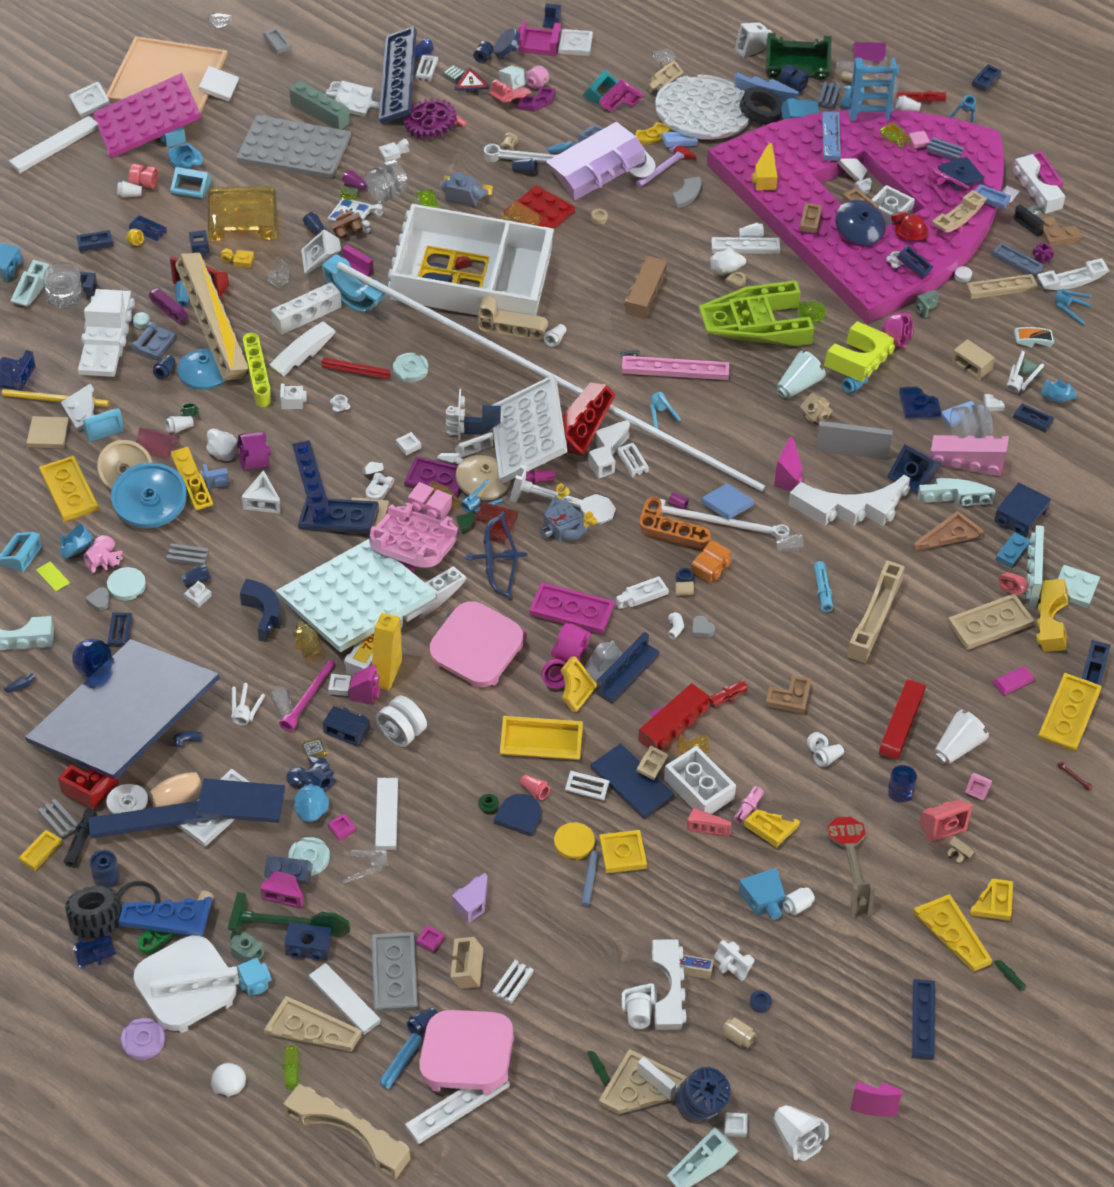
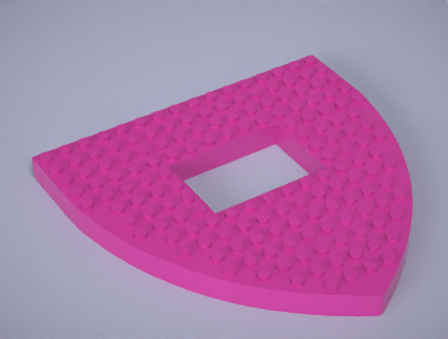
(855, 271)

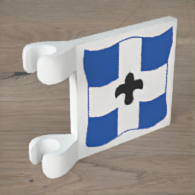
(356, 206)

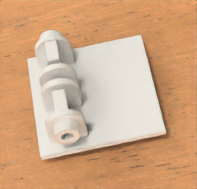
(454, 416)

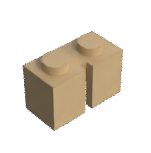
(970, 353)
(467, 954)

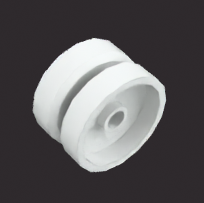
(401, 721)

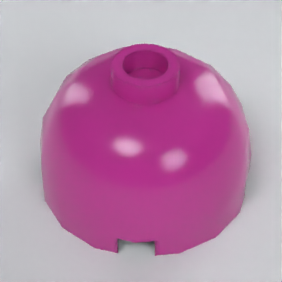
(899, 327)

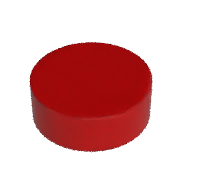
(898, 216)
(463, 262)

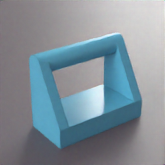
(190, 175)
(103, 425)
(28, 551)

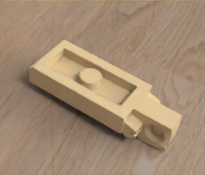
(667, 74)

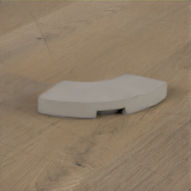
(688, 193)

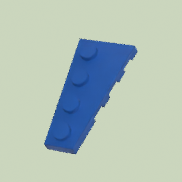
(181, 917)

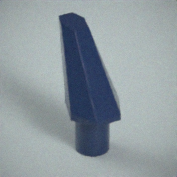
(20, 683)

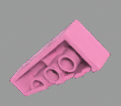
(971, 453)

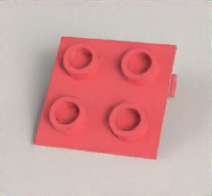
(505, 93)

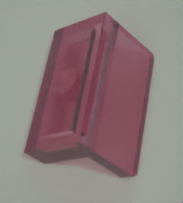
(156, 441)

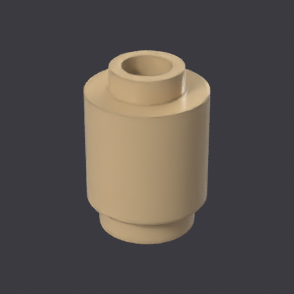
(739, 1032)

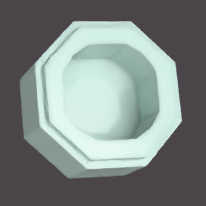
(141, 320)

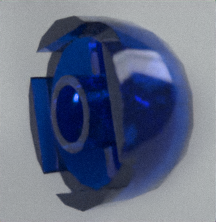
(90, 656)

